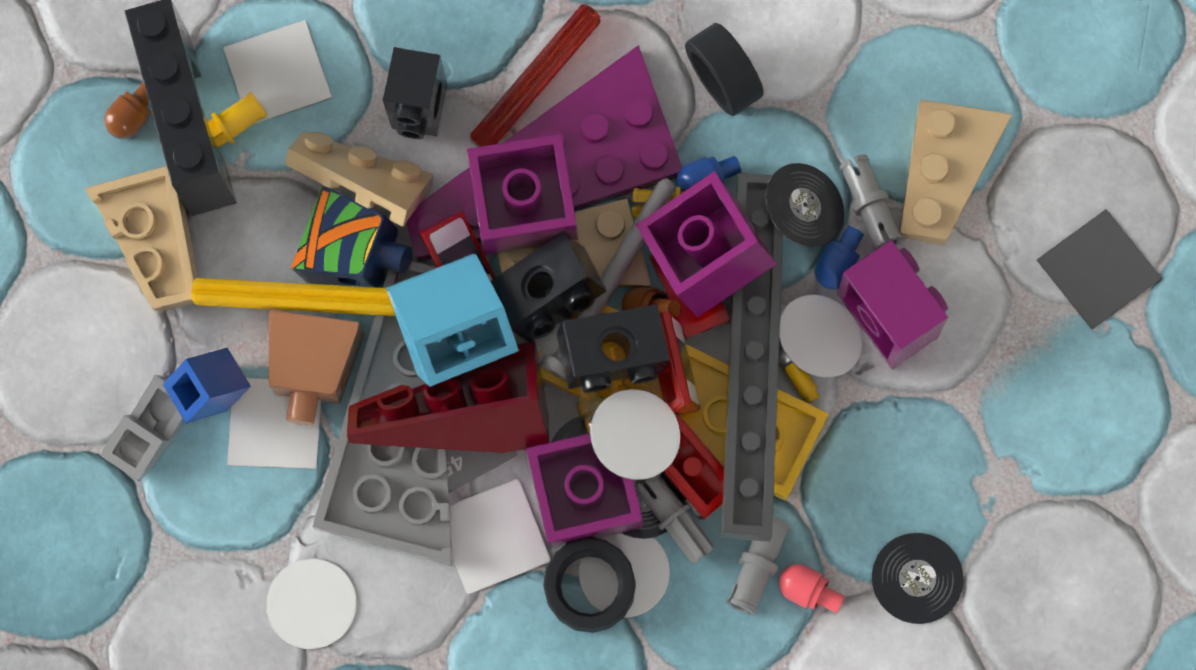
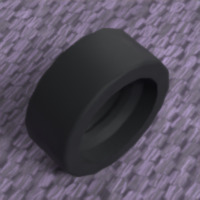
(724, 69)
(589, 548)

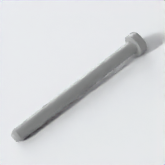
(616, 268)

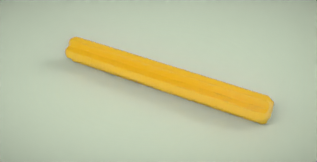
(291, 296)

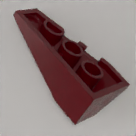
(482, 410)

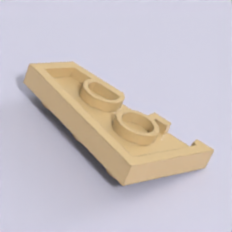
(944, 166)
(374, 179)
(152, 233)
(601, 234)

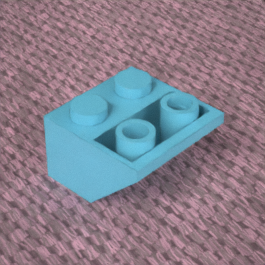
(451, 320)

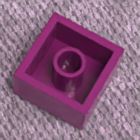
(522, 193)
(705, 244)
(893, 303)
(579, 493)

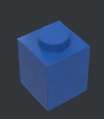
(206, 385)

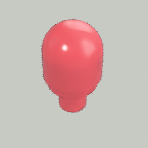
(808, 588)

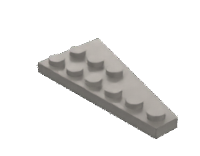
(388, 492)

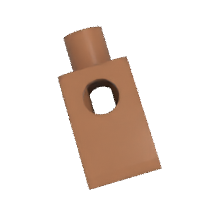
(310, 360)

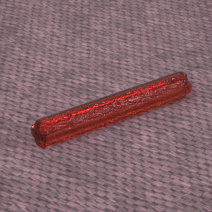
(536, 77)

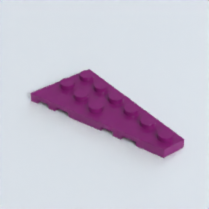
(610, 143)

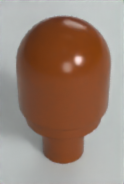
(127, 113)
(645, 296)

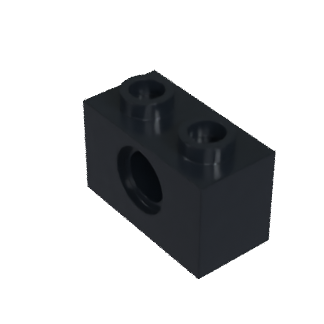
(415, 93)
(524, 285)
(634, 329)

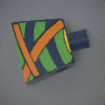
(348, 244)

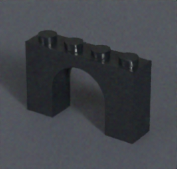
(169, 77)

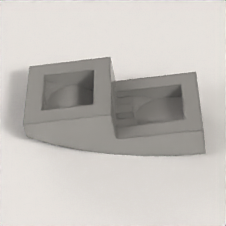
(145, 433)

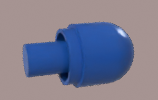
(701, 168)
(838, 258)

